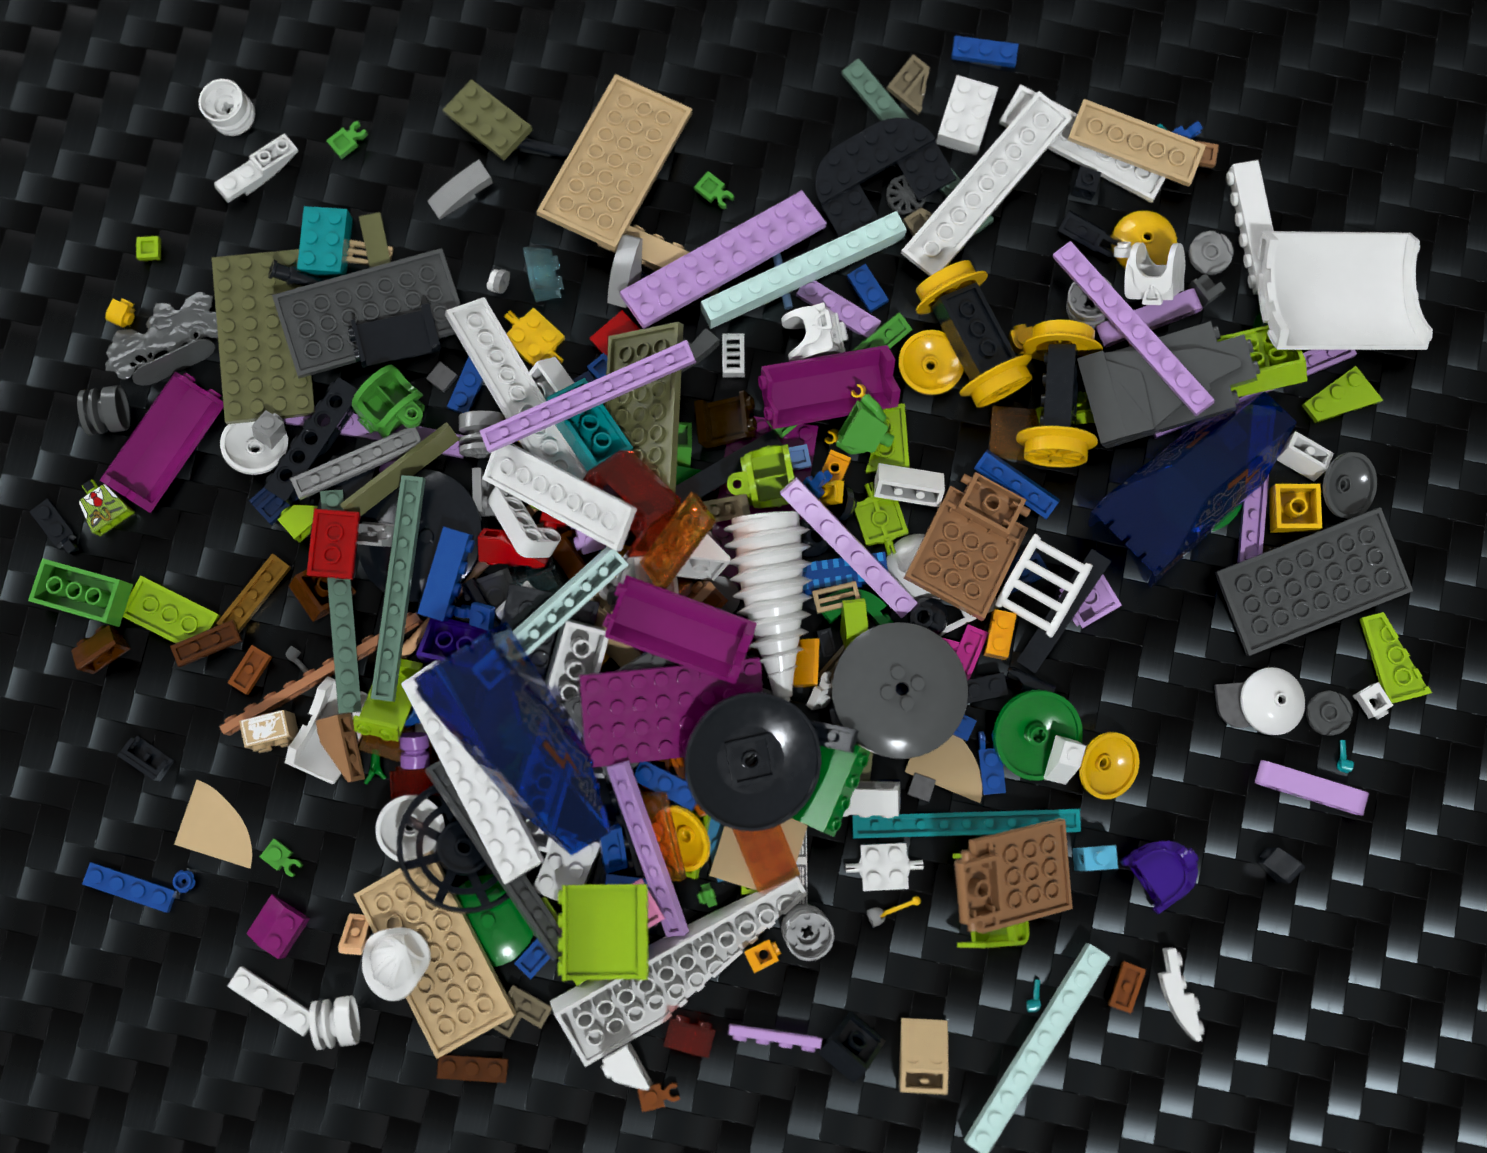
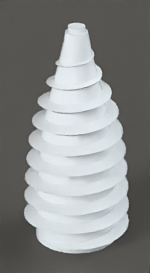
(772, 589)

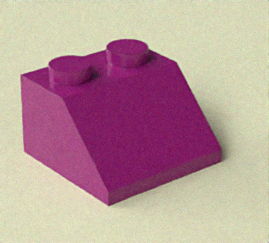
(277, 927)

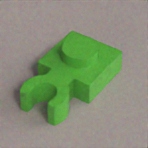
(344, 142)
(712, 188)
(278, 855)

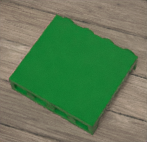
(835, 786)

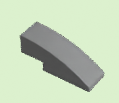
(460, 189)
(625, 268)

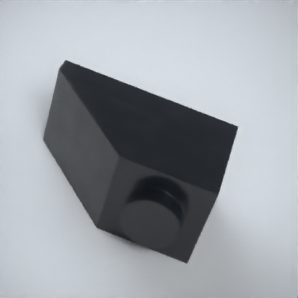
(1280, 865)

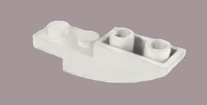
(259, 169)
(1181, 1004)

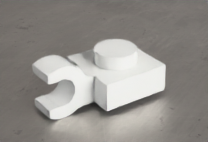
(821, 694)

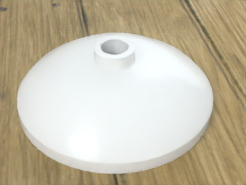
(237, 446)
(900, 561)
(1261, 702)
(389, 821)

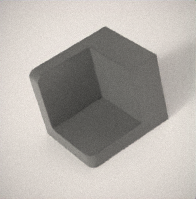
(1206, 289)

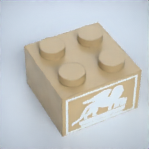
(269, 730)

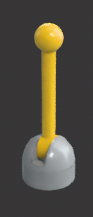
(877, 915)

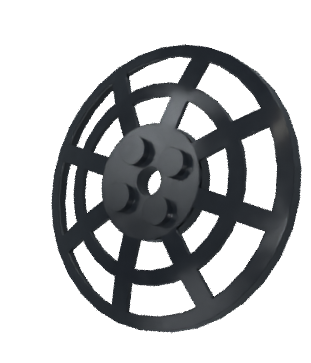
(447, 855)

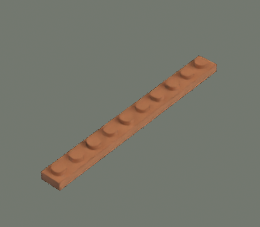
(310, 679)

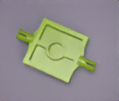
(880, 520)

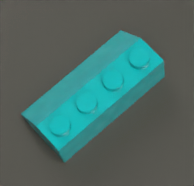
(592, 433)

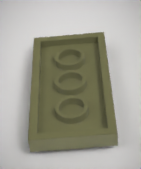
(487, 120)

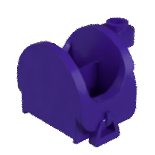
(1164, 871)

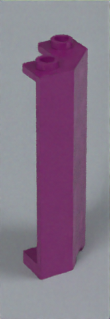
(823, 385)
(163, 441)
(679, 629)

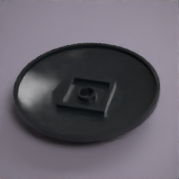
(443, 505)
(784, 766)

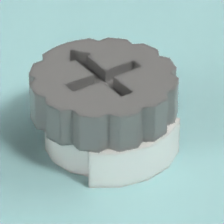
(498, 281)

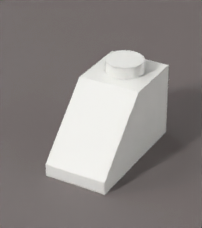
(1064, 759)

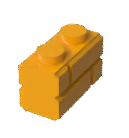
(1000, 634)

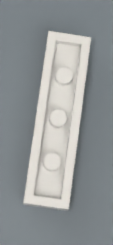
(271, 1000)

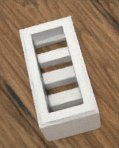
(733, 371)

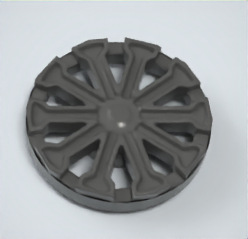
(904, 196)

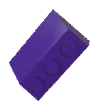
(445, 638)

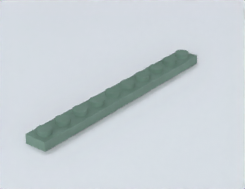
(885, 108)
(398, 588)
(342, 628)

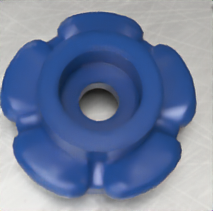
(179, 885)

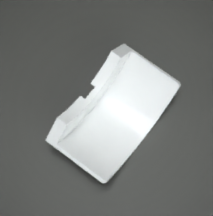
(306, 750)

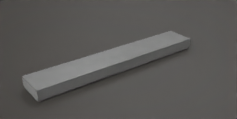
(355, 462)

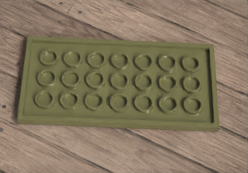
(251, 340)
(652, 411)

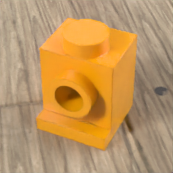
(837, 459)
(756, 961)

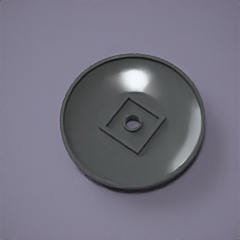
(867, 694)

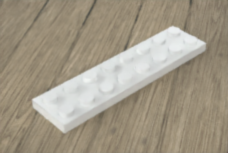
(1123, 174)
(560, 495)

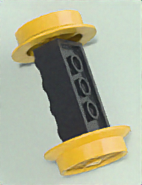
(973, 333)
(1057, 439)

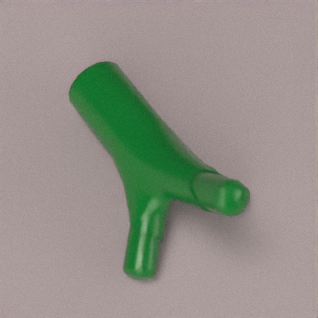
(375, 768)

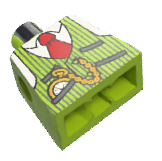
(103, 507)

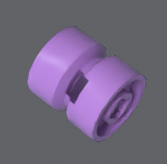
(414, 750)

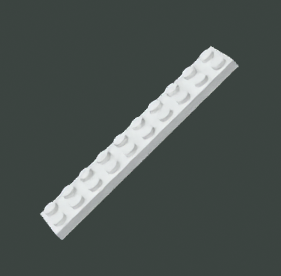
(986, 184)
(508, 379)
(490, 811)

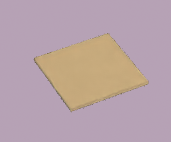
(729, 861)

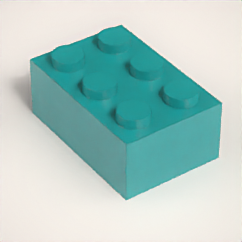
(324, 242)

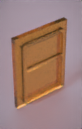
(1004, 427)

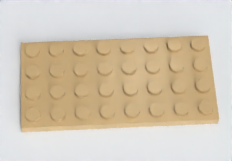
(614, 162)
(460, 988)

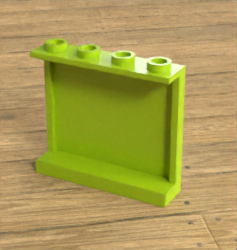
(604, 932)

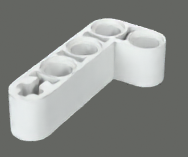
(520, 528)

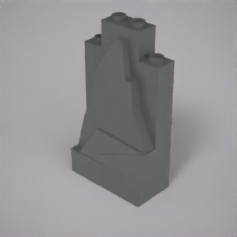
(1134, 400)

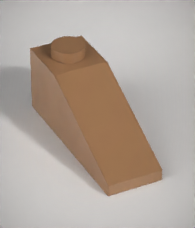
(340, 743)

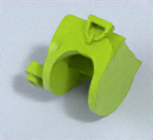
(764, 476)

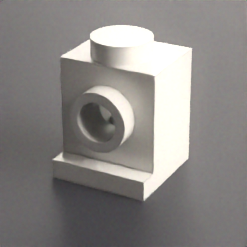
(1377, 694)

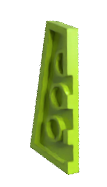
(1392, 661)

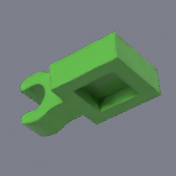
(707, 895)

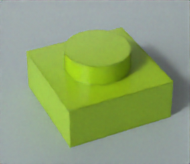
(148, 248)

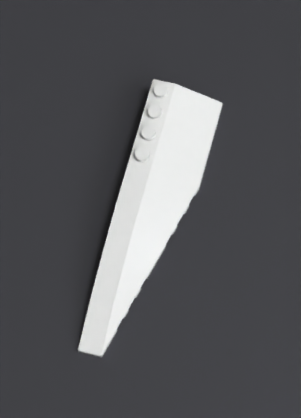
(613, 1012)

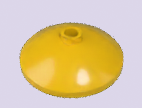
(1141, 223)
(927, 348)
(1117, 768)
(692, 838)

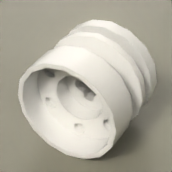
(226, 107)
(330, 1022)

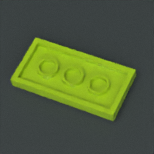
(167, 612)

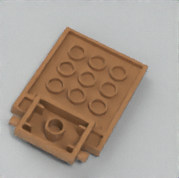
(970, 545)
(1014, 876)

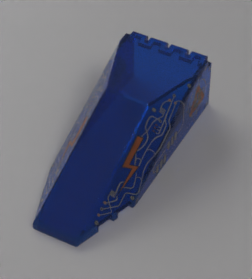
(1196, 482)
(518, 736)

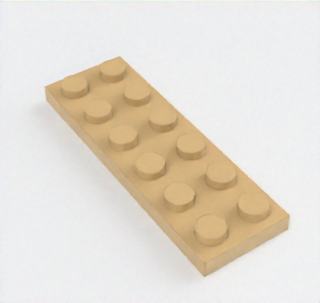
(1136, 142)

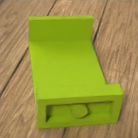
(387, 718)

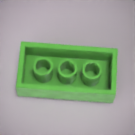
(80, 592)

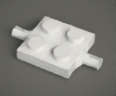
(884, 866)

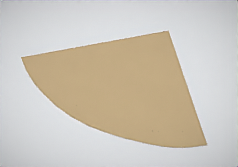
(951, 767)
(214, 827)

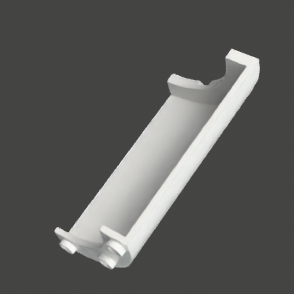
(1341, 291)

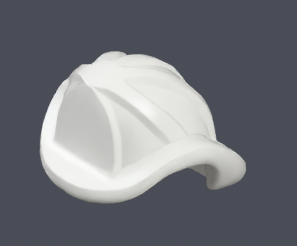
(395, 962)

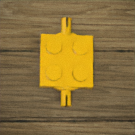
(534, 337)

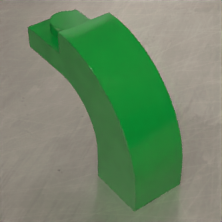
(874, 607)

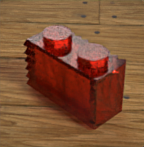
(409, 782)

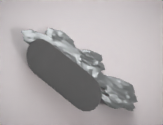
(167, 332)

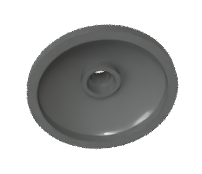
(1349, 485)

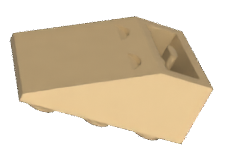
(923, 1056)

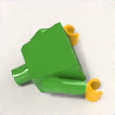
(863, 427)

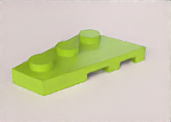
(1344, 395)

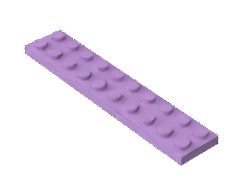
(722, 259)

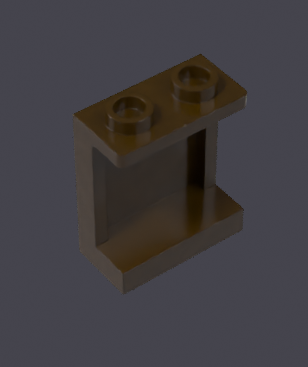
(725, 420)

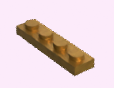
(256, 592)

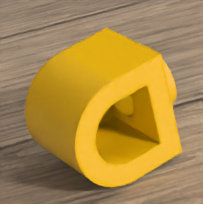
(120, 312)
(1019, 336)

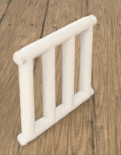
(1014, 582)

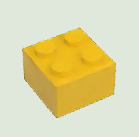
(1295, 508)

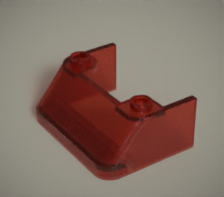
(641, 489)

